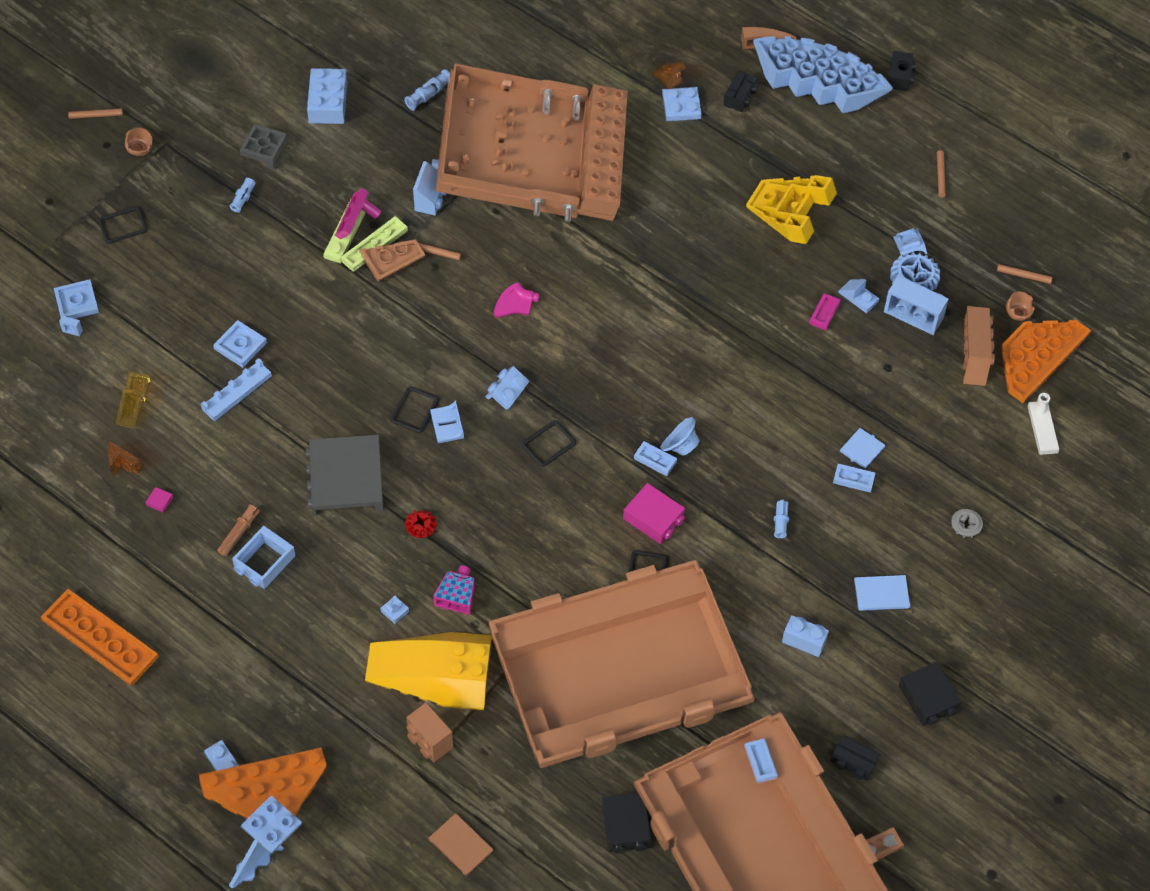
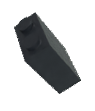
(930, 694)
(626, 823)

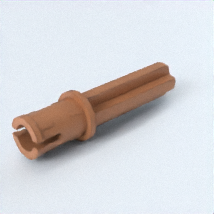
(238, 530)

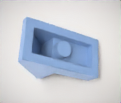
(856, 293)

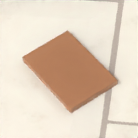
(461, 844)

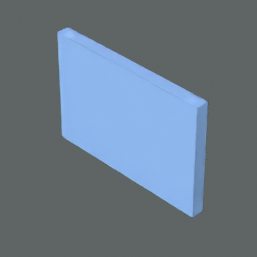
(882, 592)

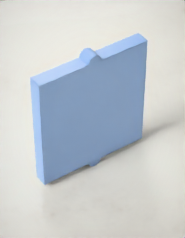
(862, 448)

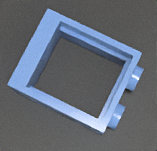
(278, 544)

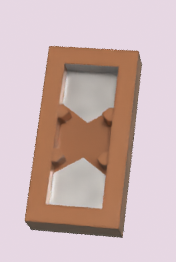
(885, 843)

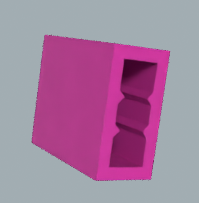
(654, 513)

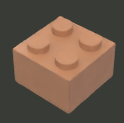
(429, 733)

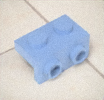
(507, 387)

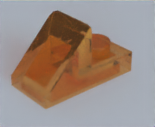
(670, 74)
(119, 457)

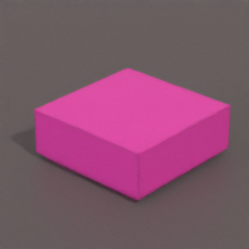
(159, 499)

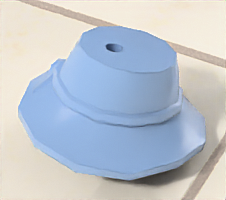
(682, 439)

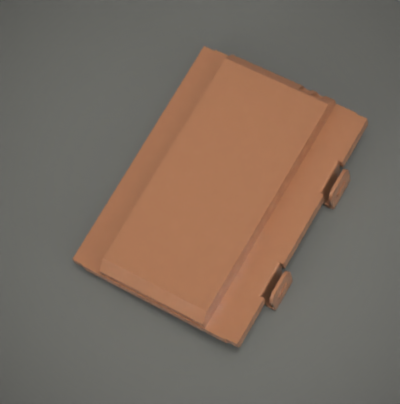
(619, 662)
(750, 833)

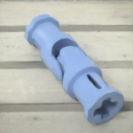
(428, 90)

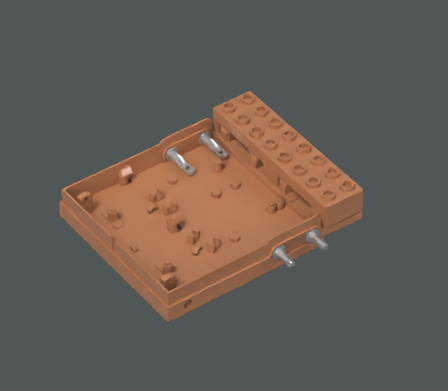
(556, 148)

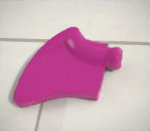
(515, 301)

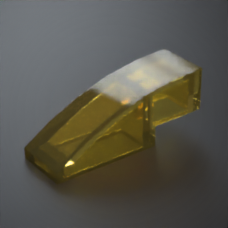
(132, 400)

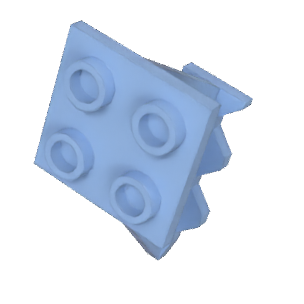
(270, 828)

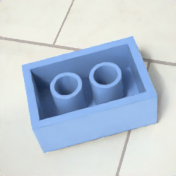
(327, 96)
(915, 305)

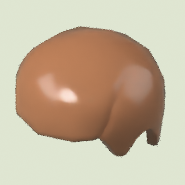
(138, 141)
(1020, 306)

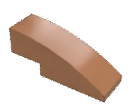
(751, 33)

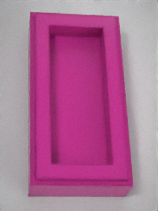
(824, 311)

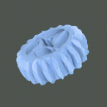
(926, 270)

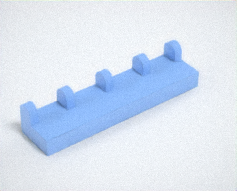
(236, 390)

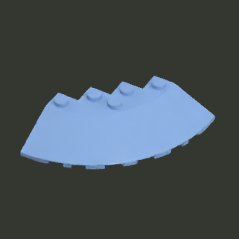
(820, 72)

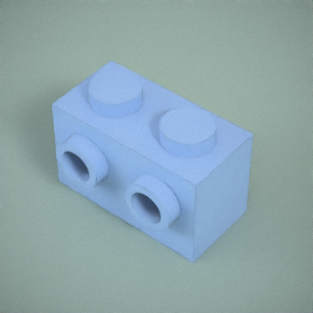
(805, 635)

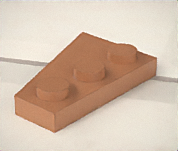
(391, 258)

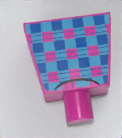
(456, 591)

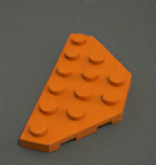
(1037, 352)
(249, 785)

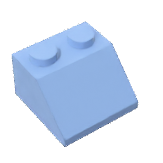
(425, 197)

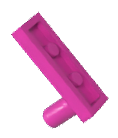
(351, 214)

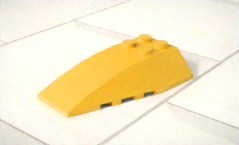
(434, 667)

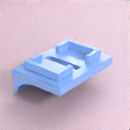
(909, 242)
(447, 415)

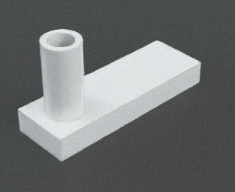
(1043, 425)

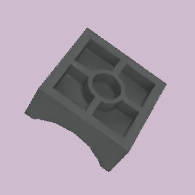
(264, 145)

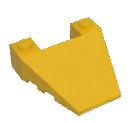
(787, 203)

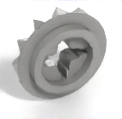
(974, 520)

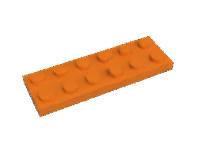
(99, 637)

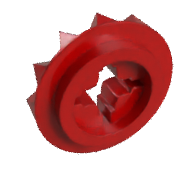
(416, 529)

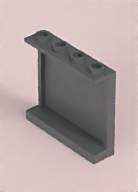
(344, 473)

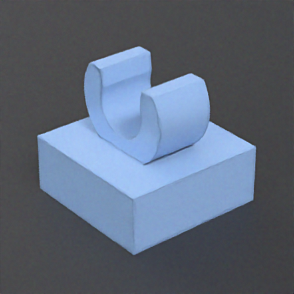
(394, 609)

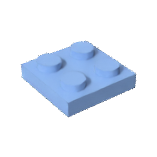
(681, 104)
(76, 299)
(240, 343)

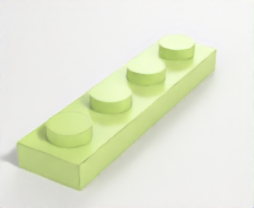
(383, 236)
(337, 247)

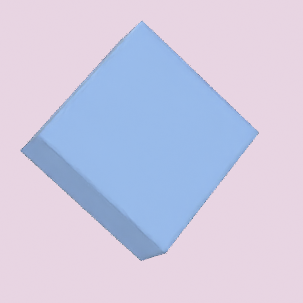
(70, 325)

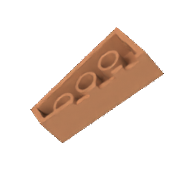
(978, 345)

